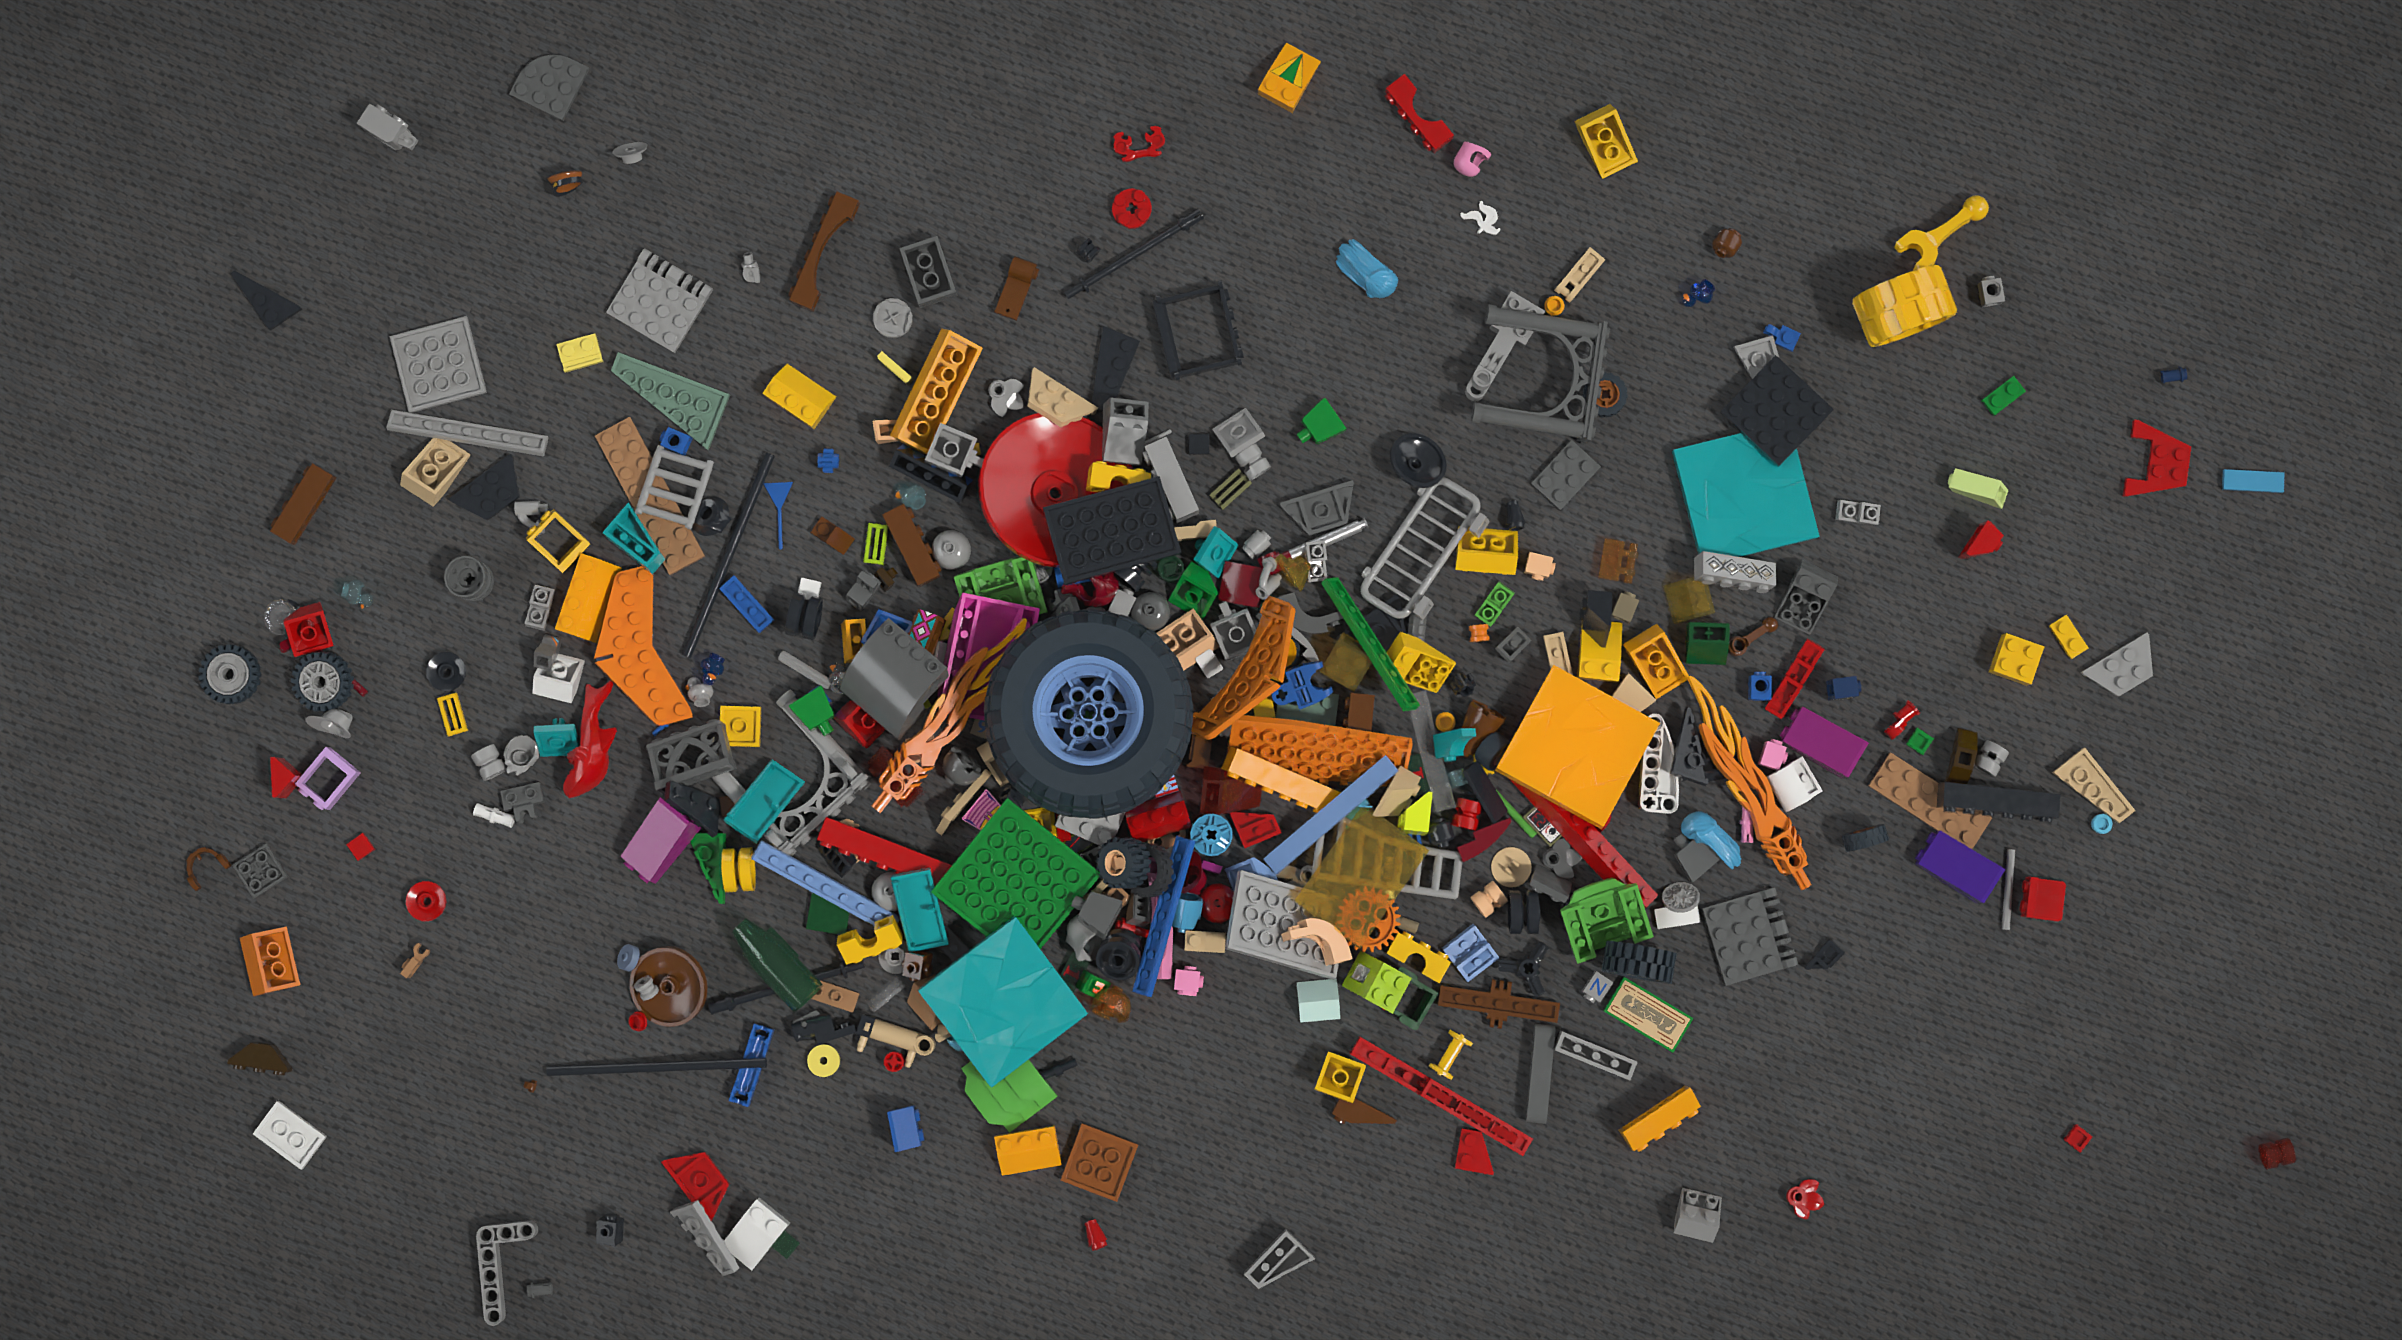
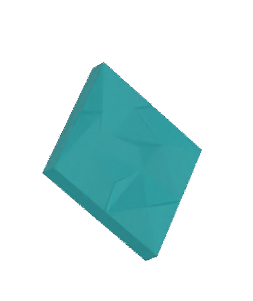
(1742, 499)
(1002, 1001)

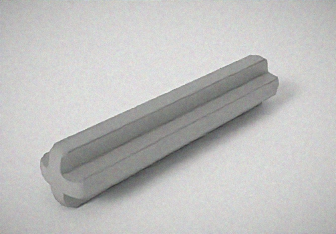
(804, 669)

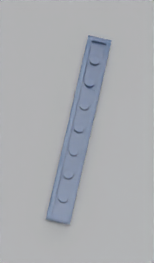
(1331, 814)
(820, 884)

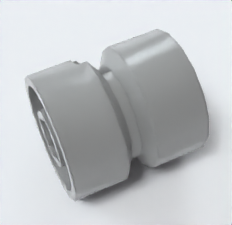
(1253, 462)
(489, 763)
(1988, 765)

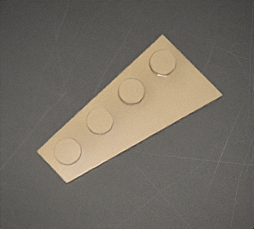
(2091, 782)

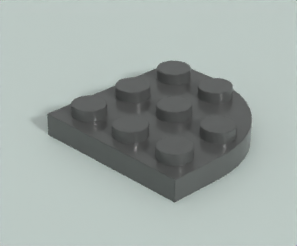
(550, 84)

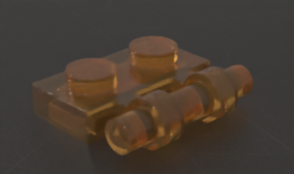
(1611, 561)

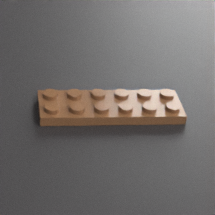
(1918, 796)

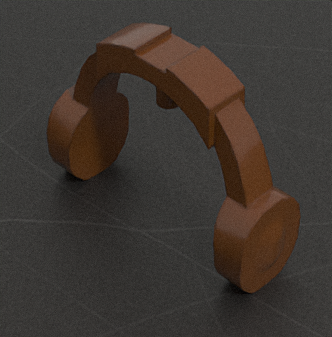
(192, 879)

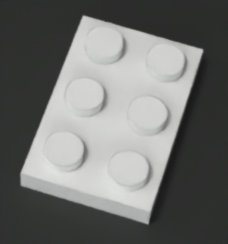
(289, 1135)

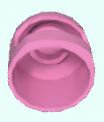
(1462, 159)

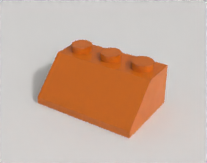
(269, 961)

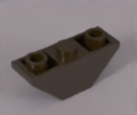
(1962, 757)
(261, 1058)

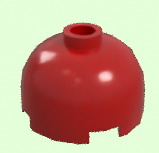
(1210, 910)

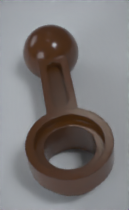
(1769, 625)

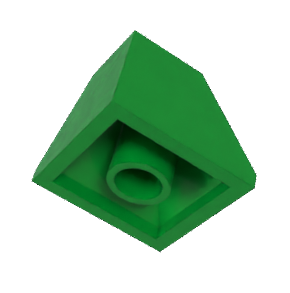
(1194, 591)

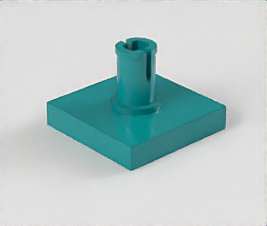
(1215, 551)
(556, 738)

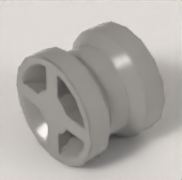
(646, 988)

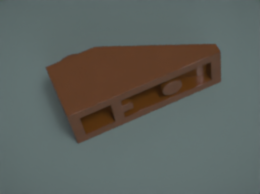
(1360, 1113)

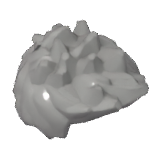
(520, 754)

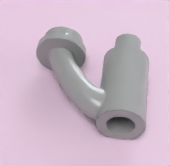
(526, 508)
(1267, 584)

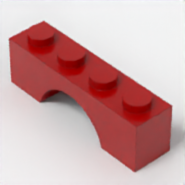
(1433, 133)

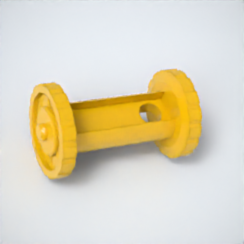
(1450, 1054)

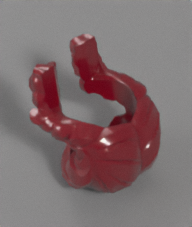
(1104, 592)

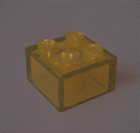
(1347, 662)

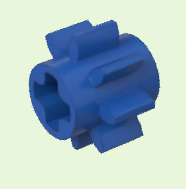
(828, 460)

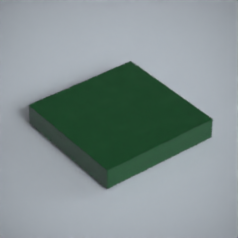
(826, 916)

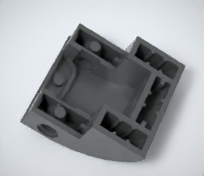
(893, 678)

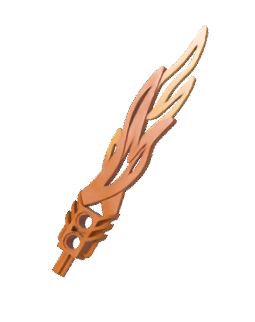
(951, 702)
(1745, 775)

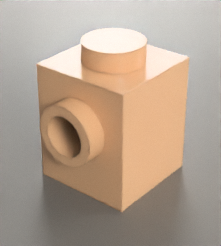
(1539, 566)

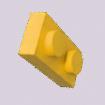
(2068, 636)

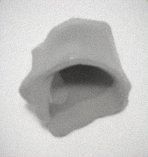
(1082, 938)

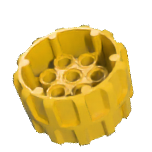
(1904, 305)

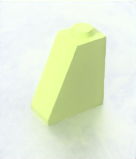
(1978, 487)

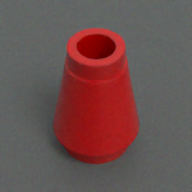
(1095, 1235)

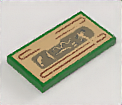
(1648, 1014)

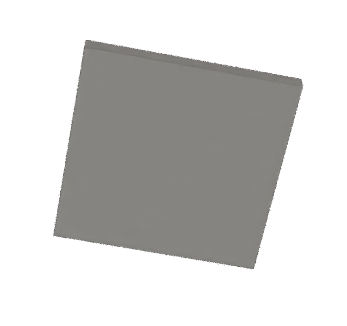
(438, 364)

